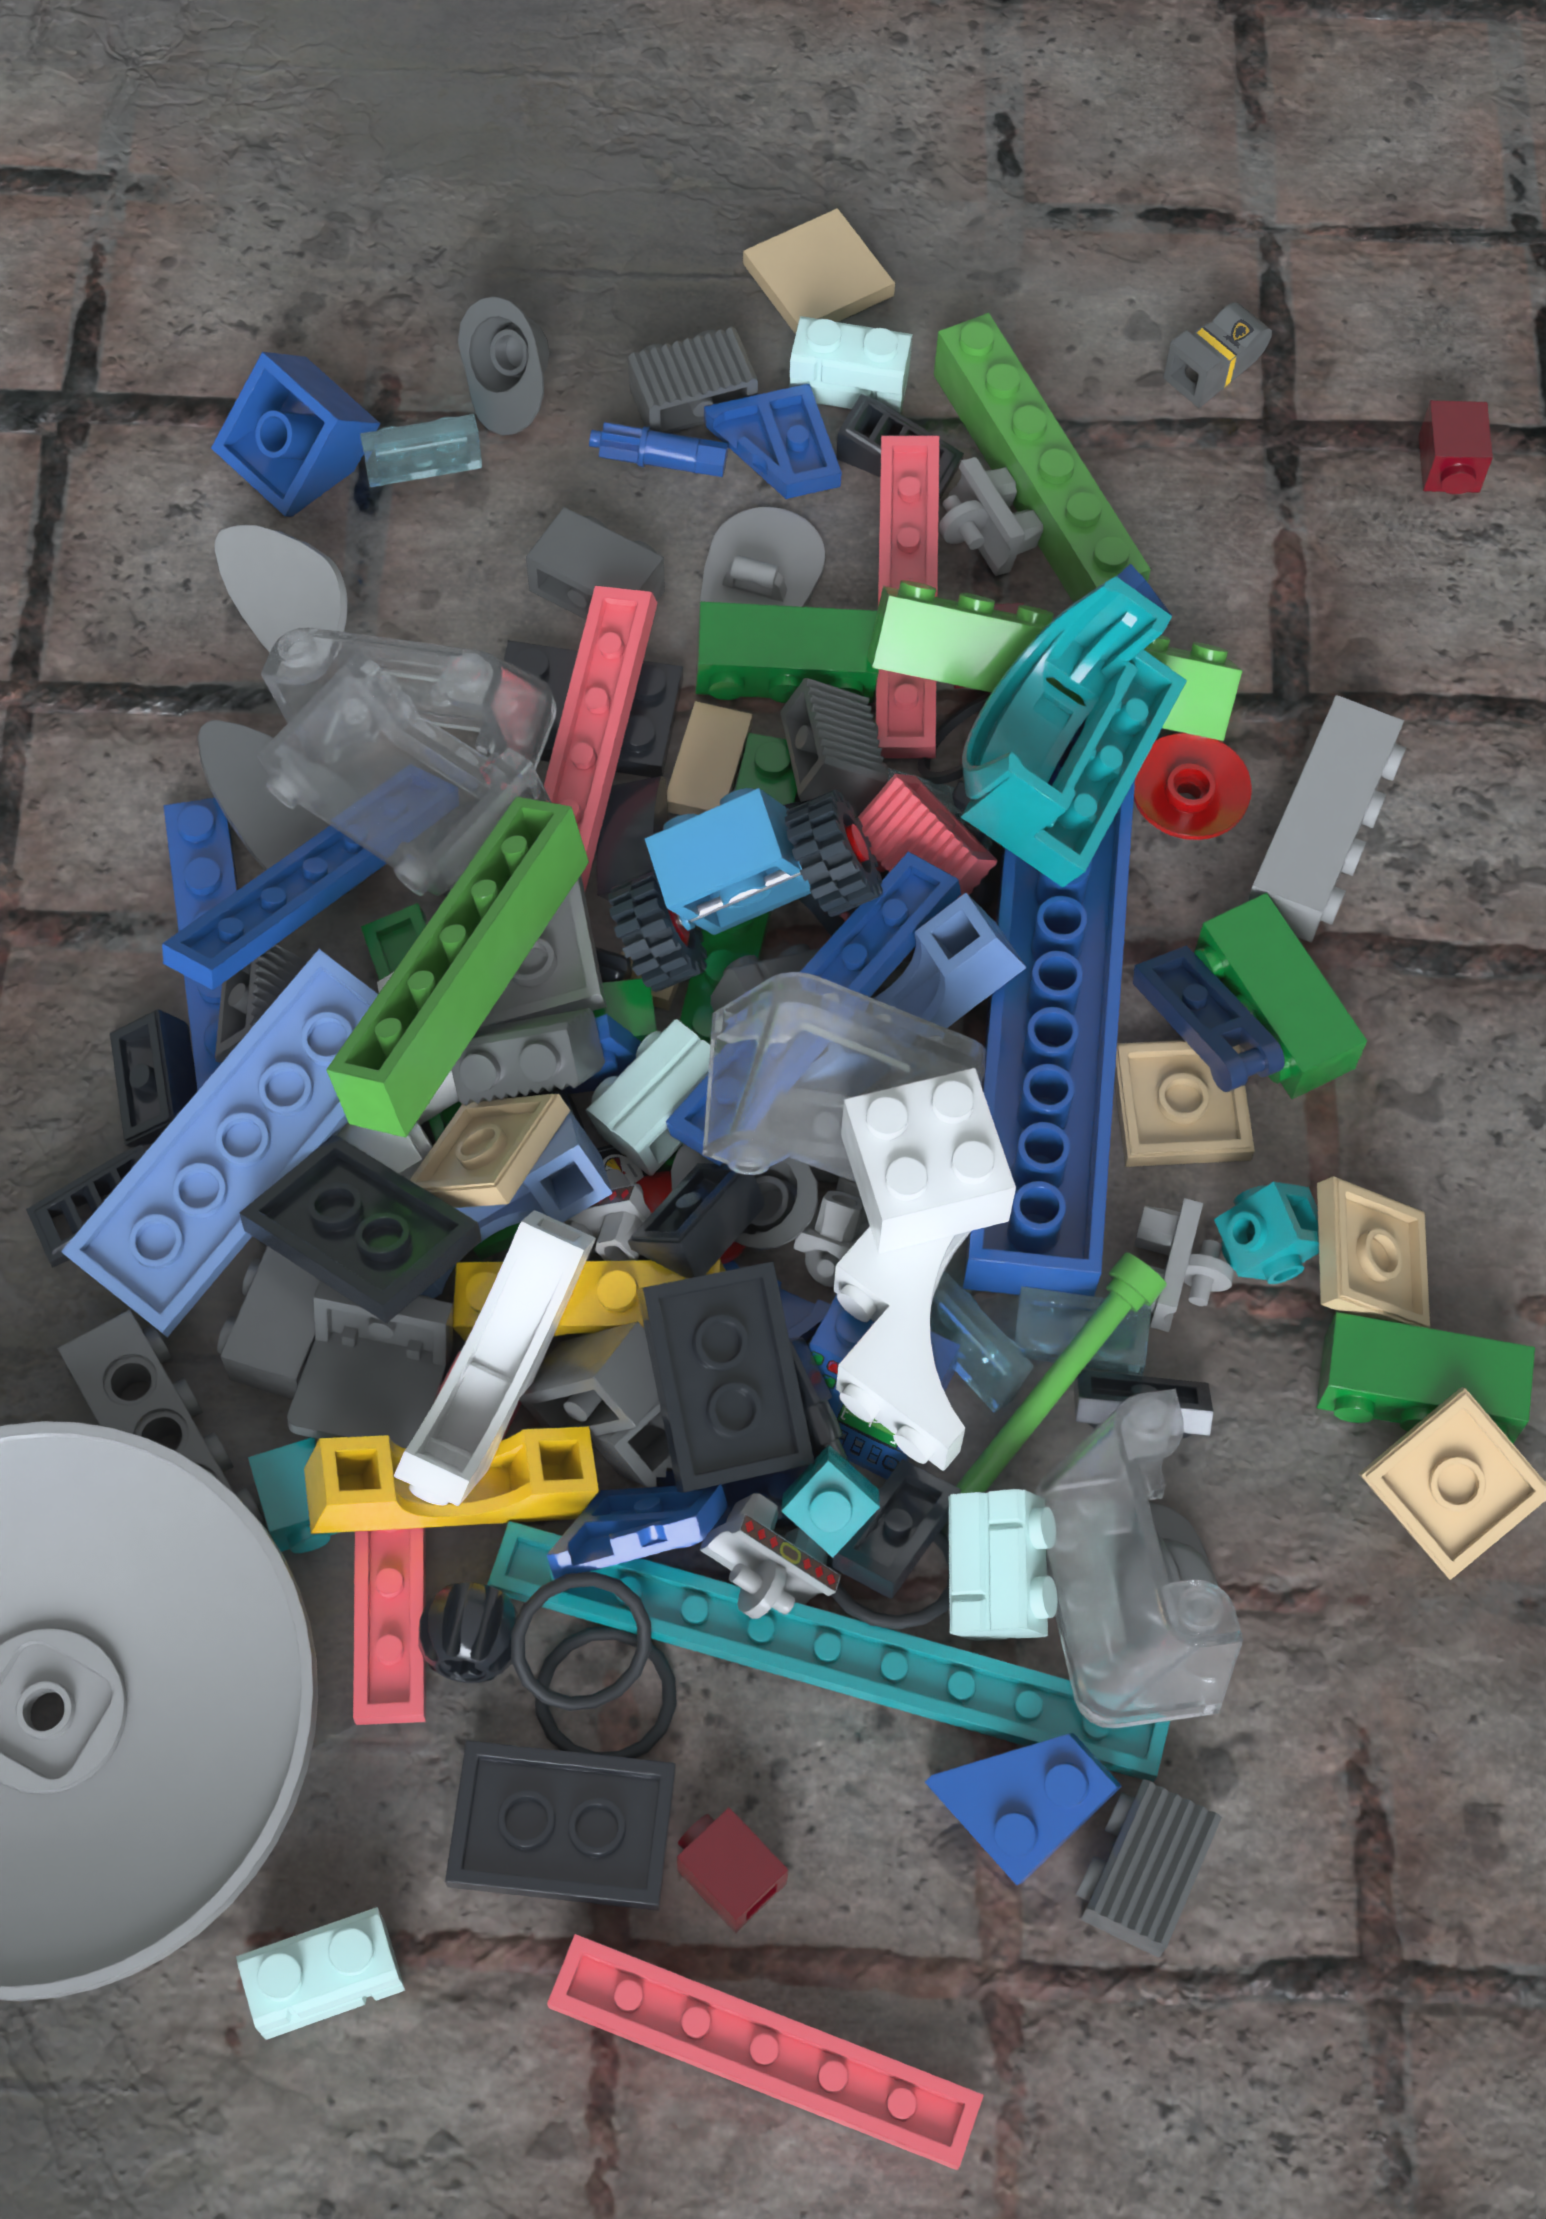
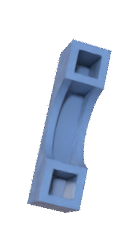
(954, 965)
(559, 1185)

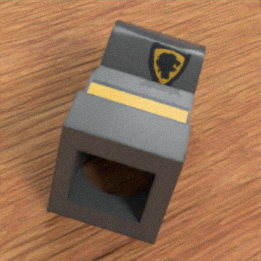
(1216, 353)

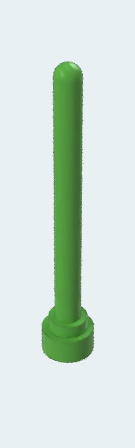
(1130, 1288)

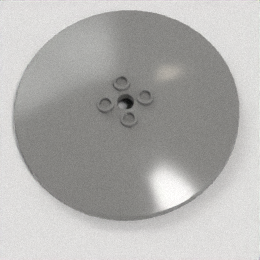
(181, 1693)

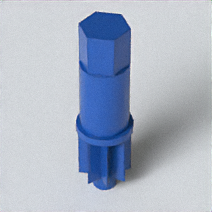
(660, 449)

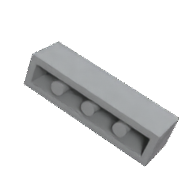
(1326, 814)

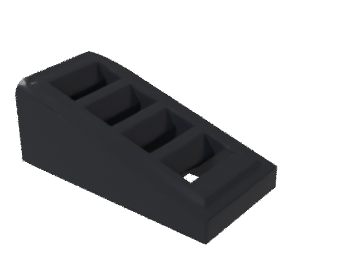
(880, 420)
(77, 1193)

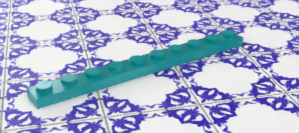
(834, 1654)

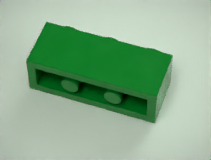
(774, 647)
(1284, 990)
(1409, 1370)

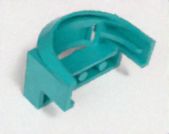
(1029, 723)

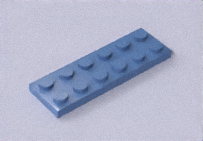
(252, 1122)

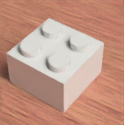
(927, 1160)

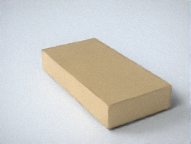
(708, 758)

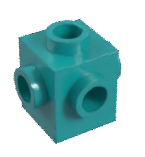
(1270, 1232)

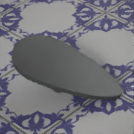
(239, 786)

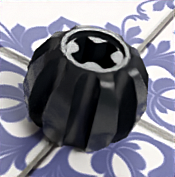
(467, 1632)

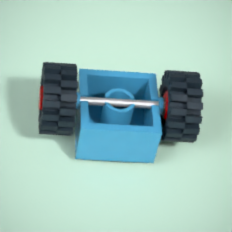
(736, 867)

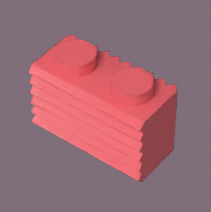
(912, 819)

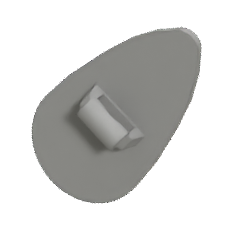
(764, 559)
(280, 582)

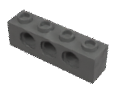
(122, 1354)

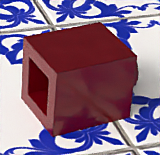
(1455, 446)
(730, 1867)

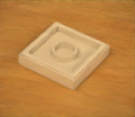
(819, 271)
(1175, 1109)
(490, 1149)
(1371, 1254)
(1456, 1483)

